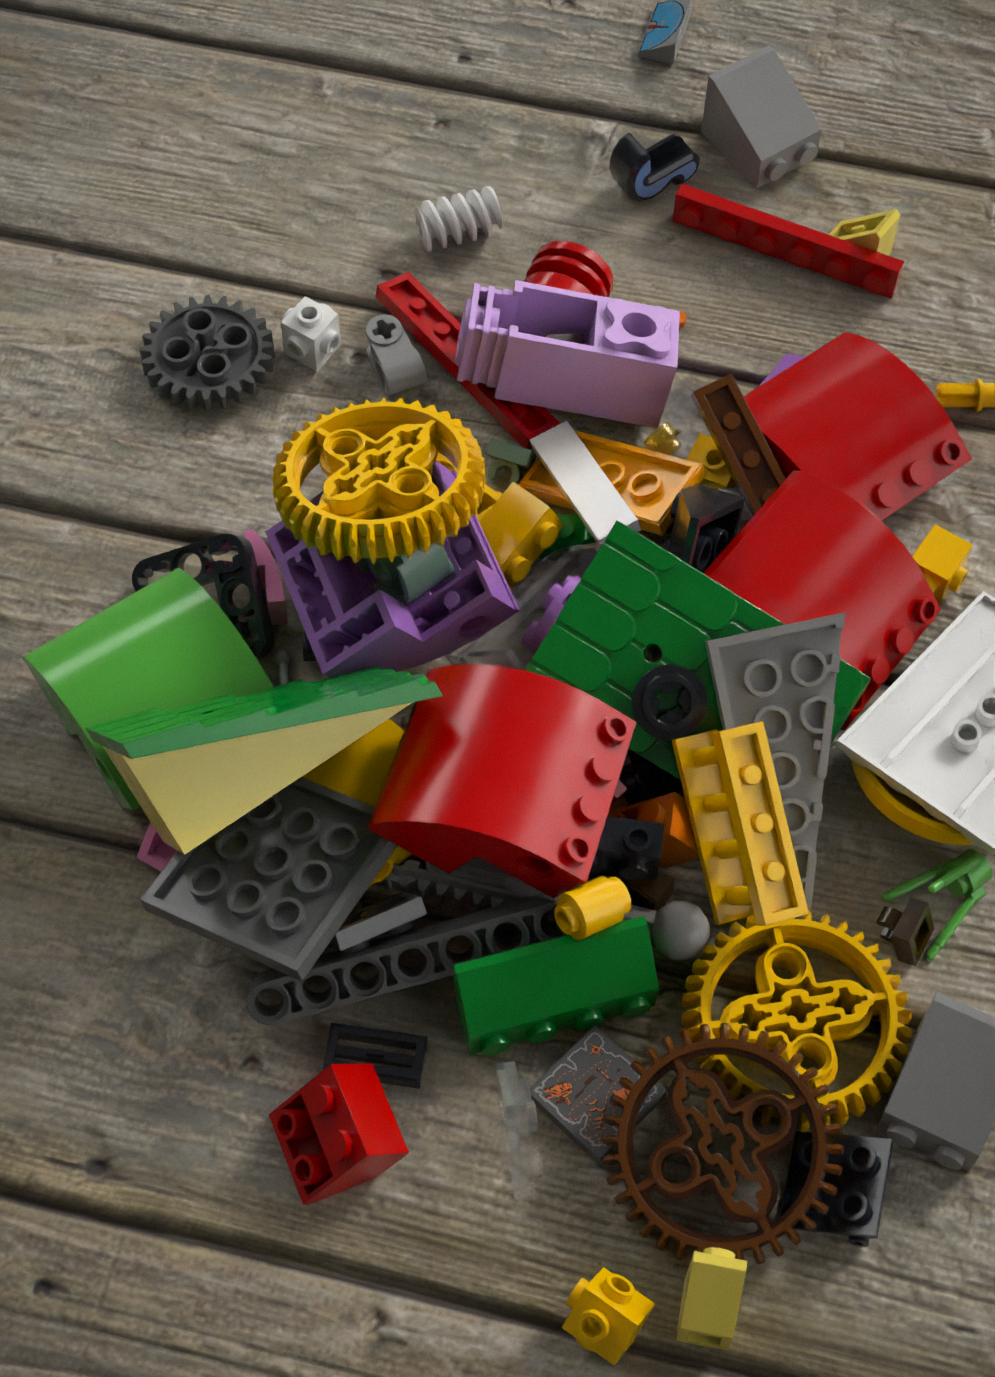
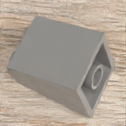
(759, 118)
(946, 1086)

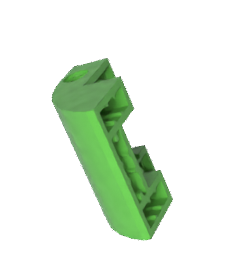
(143, 653)

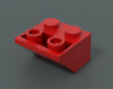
(337, 1131)

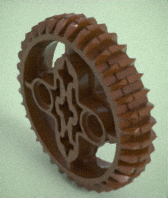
(804, 1100)

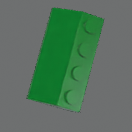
(555, 987)

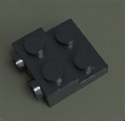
(628, 849)

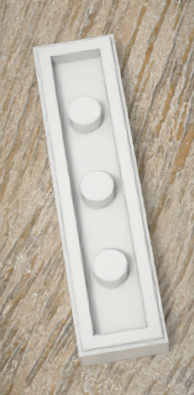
(582, 481)

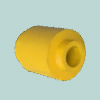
(592, 907)

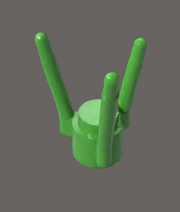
(961, 877)

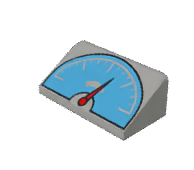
(666, 31)

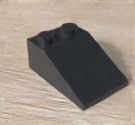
(703, 524)

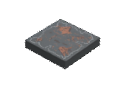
(579, 1090)

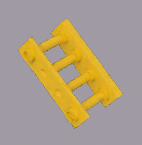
(740, 825)

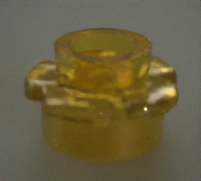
(664, 439)

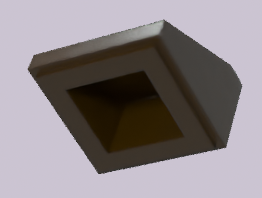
(650, 892)

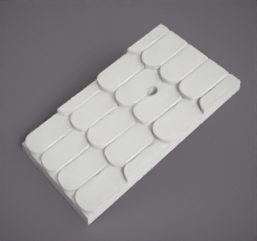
(937, 727)

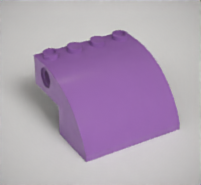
(364, 628)

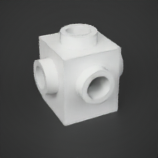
(310, 333)

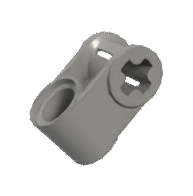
(393, 356)

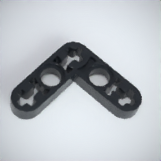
(226, 576)

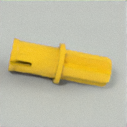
(974, 395)

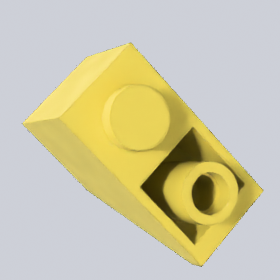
(711, 1298)

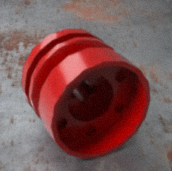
(570, 268)

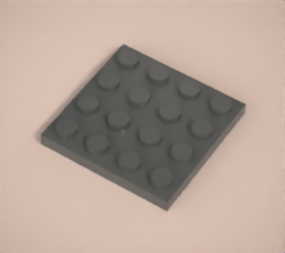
(276, 877)

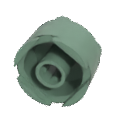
(409, 578)

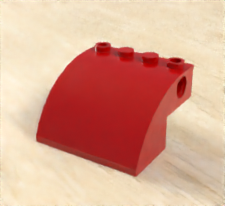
(858, 424)
(829, 555)
(505, 774)

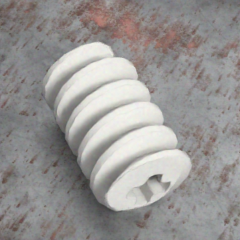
(458, 216)

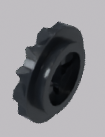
(691, 699)

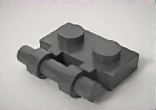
(375, 917)

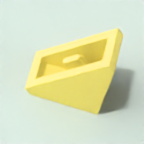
(870, 231)

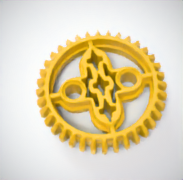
(378, 467)
(808, 1002)

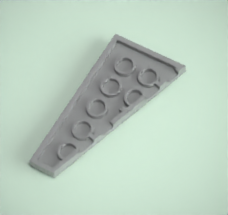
(789, 684)

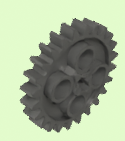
(207, 353)

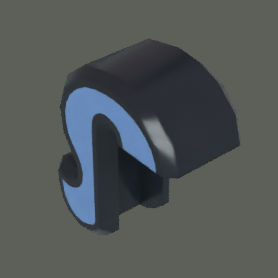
(650, 170)

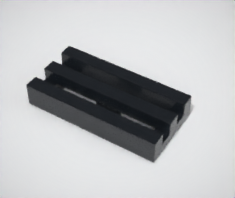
(379, 1037)

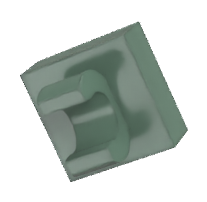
(508, 456)

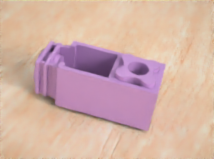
(615, 376)

